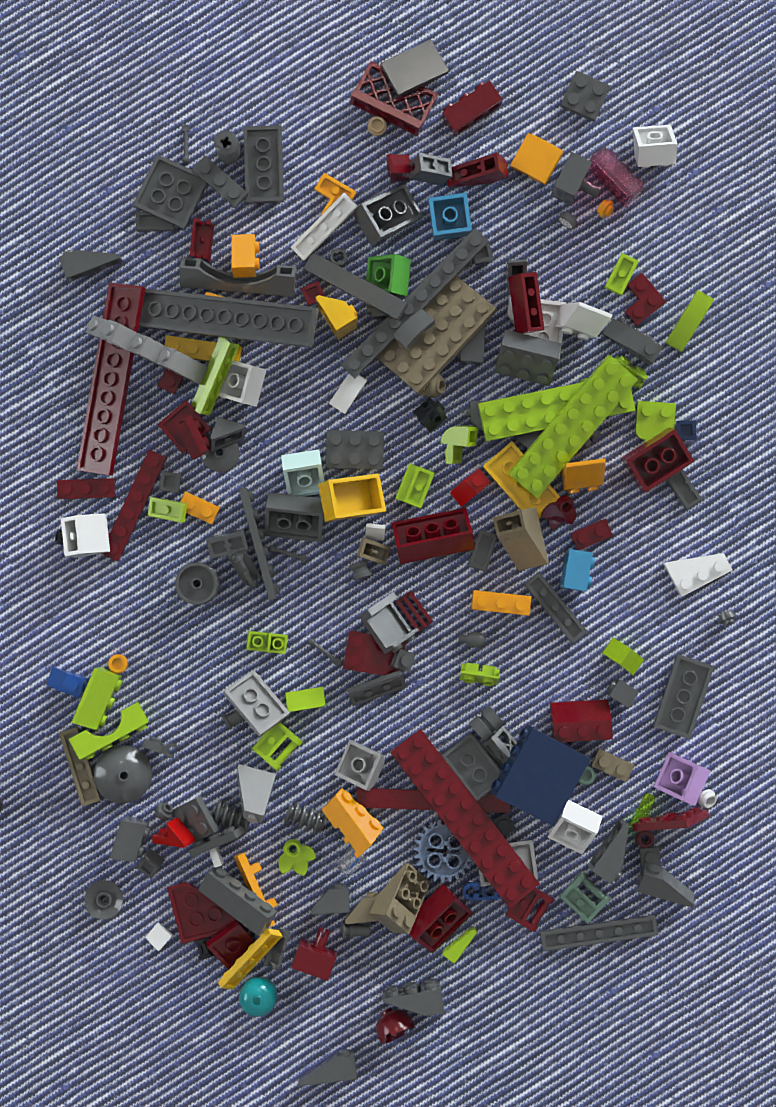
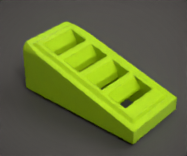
(457, 947)

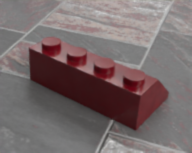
(433, 535)

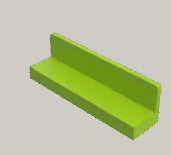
(215, 376)

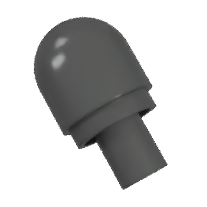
(473, 639)

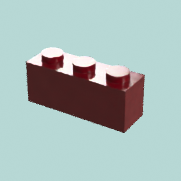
(471, 107)
(526, 303)

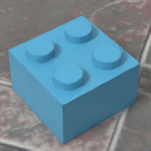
(449, 216)
(576, 570)

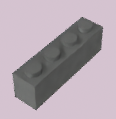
(237, 900)

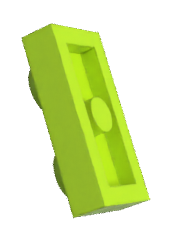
(621, 274)
(167, 509)

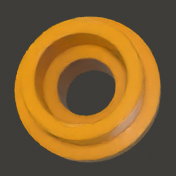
(605, 208)

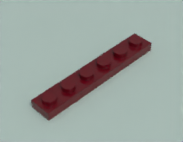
(134, 504)

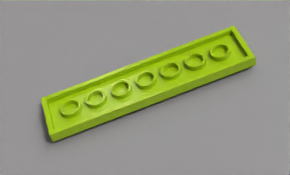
(533, 411)
(573, 426)

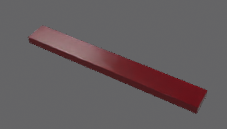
(414, 800)

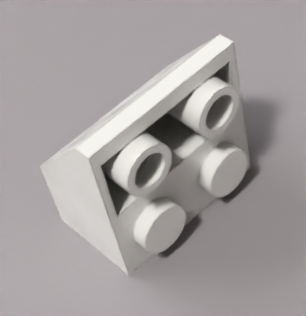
(85, 535)

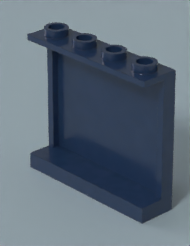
(539, 775)

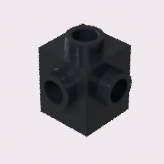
(430, 414)

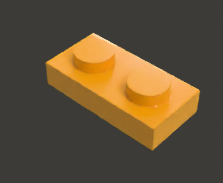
(200, 508)

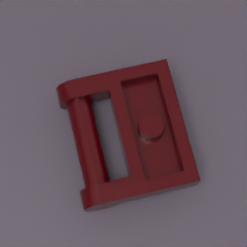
(521, 910)

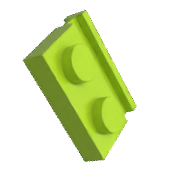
(415, 485)

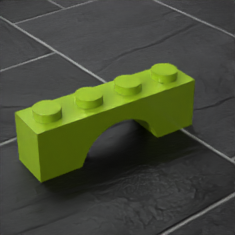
(87, 743)

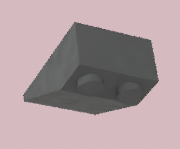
(387, 214)
(610, 856)

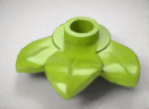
(296, 860)

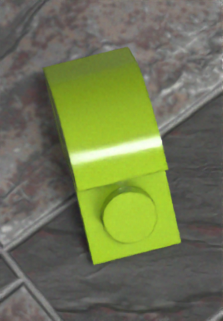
(456, 438)

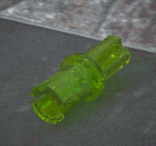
(643, 808)

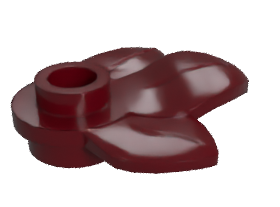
(558, 513)

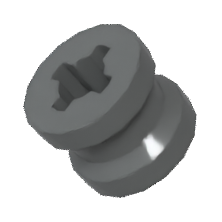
(360, 569)

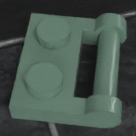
(580, 901)

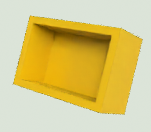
(352, 497)

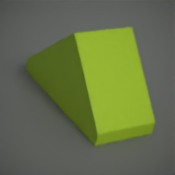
(623, 656)

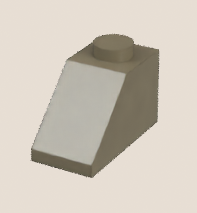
(361, 910)

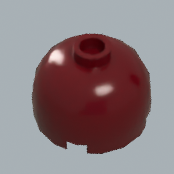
(393, 1025)

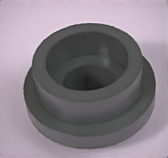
(727, 618)
(164, 811)

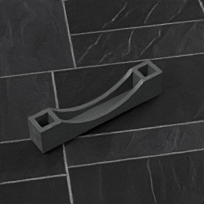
(201, 275)

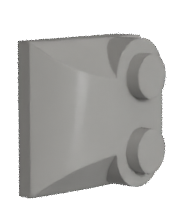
(360, 765)

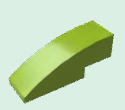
(689, 320)

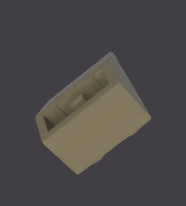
(522, 538)
(401, 900)

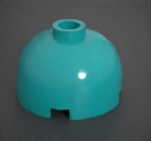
(258, 996)

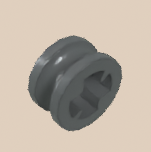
(336, 252)

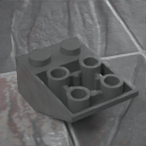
(418, 998)

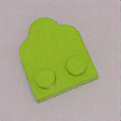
(653, 418)

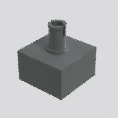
(573, 180)

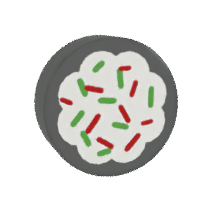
(567, 220)

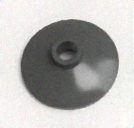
(225, 462)
(95, 904)

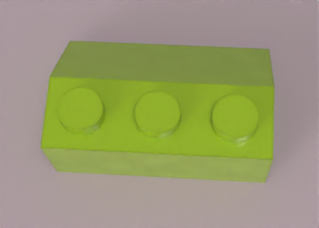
(97, 698)

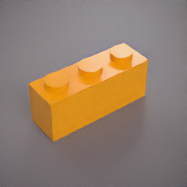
(501, 602)

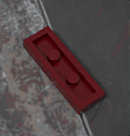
(86, 488)

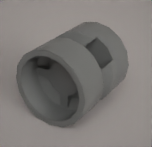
(486, 723)

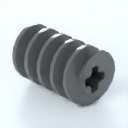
(227, 147)
(229, 816)
(305, 817)

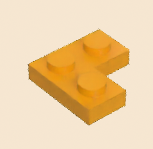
(332, 189)

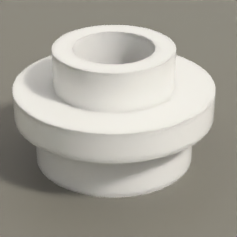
(707, 798)

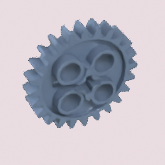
(442, 867)

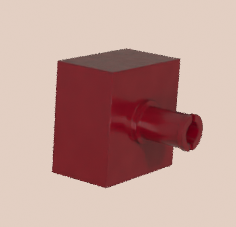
(315, 957)

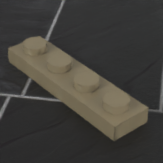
(80, 770)

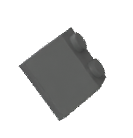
(130, 839)

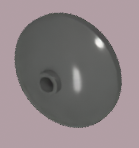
(119, 760)

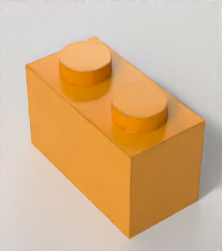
(244, 256)

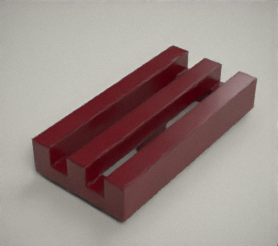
(404, 598)

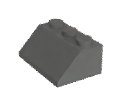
(294, 517)

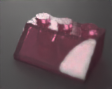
(615, 176)

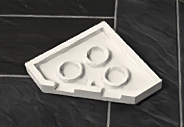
(550, 312)

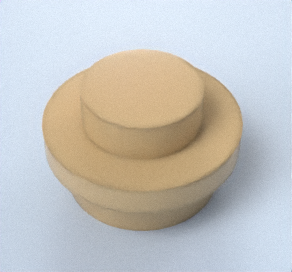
(377, 126)

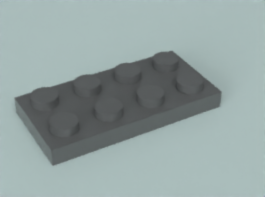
(263, 164)
(683, 696)

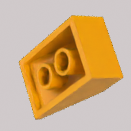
(583, 475)

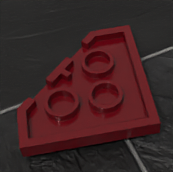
(671, 820)
(196, 913)

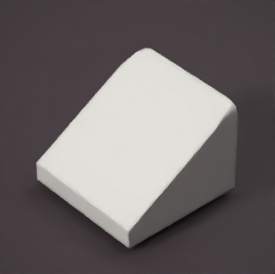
(375, 532)
(158, 936)

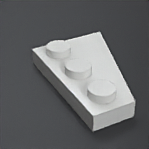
(696, 572)

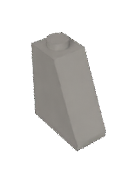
(254, 791)

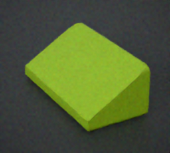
(305, 699)

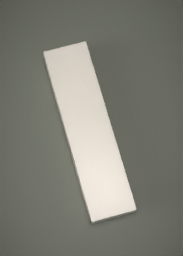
(324, 226)

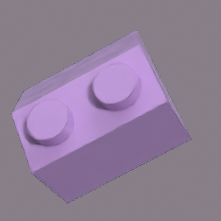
(682, 779)

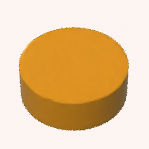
(118, 663)

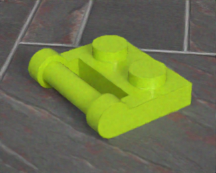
(272, 740)

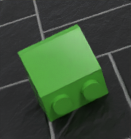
(389, 273)

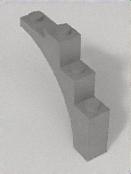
(146, 348)

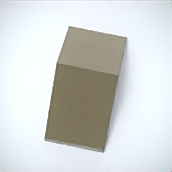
(373, 551)

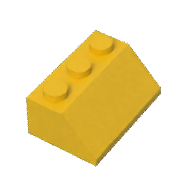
(338, 315)

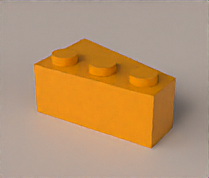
(353, 821)

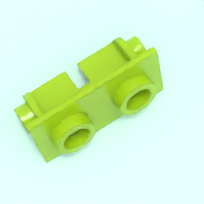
(637, 371)
(488, 676)

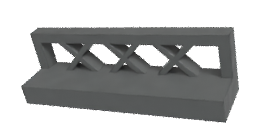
(496, 749)

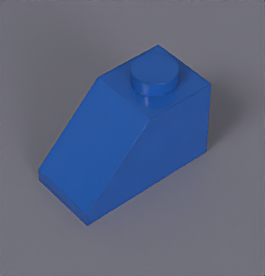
(67, 682)

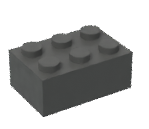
(527, 357)

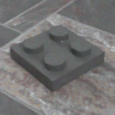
(585, 96)
(196, 818)

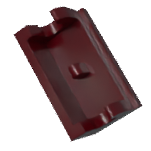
(202, 239)

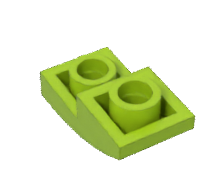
(266, 642)

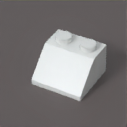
(654, 146)
(582, 320)
(243, 383)
(575, 827)

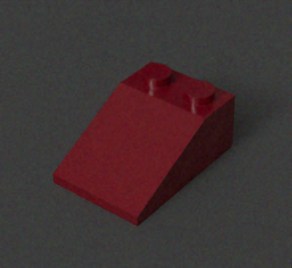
(366, 656)

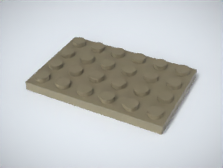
(458, 317)

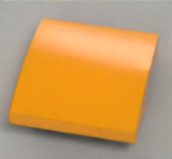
(536, 158)

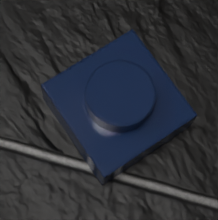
(686, 429)

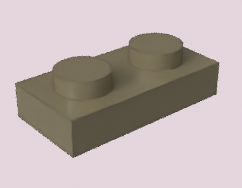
(612, 765)

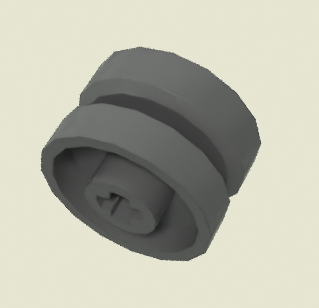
(188, 577)

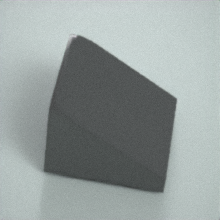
(150, 863)

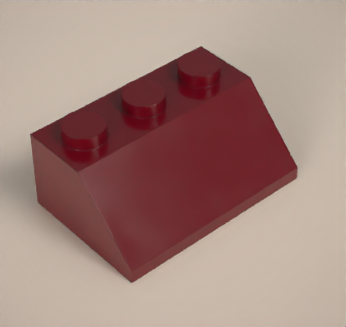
(581, 720)
(439, 918)

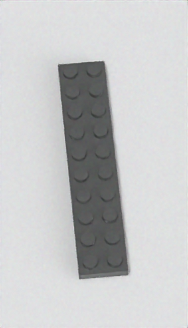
(229, 317)

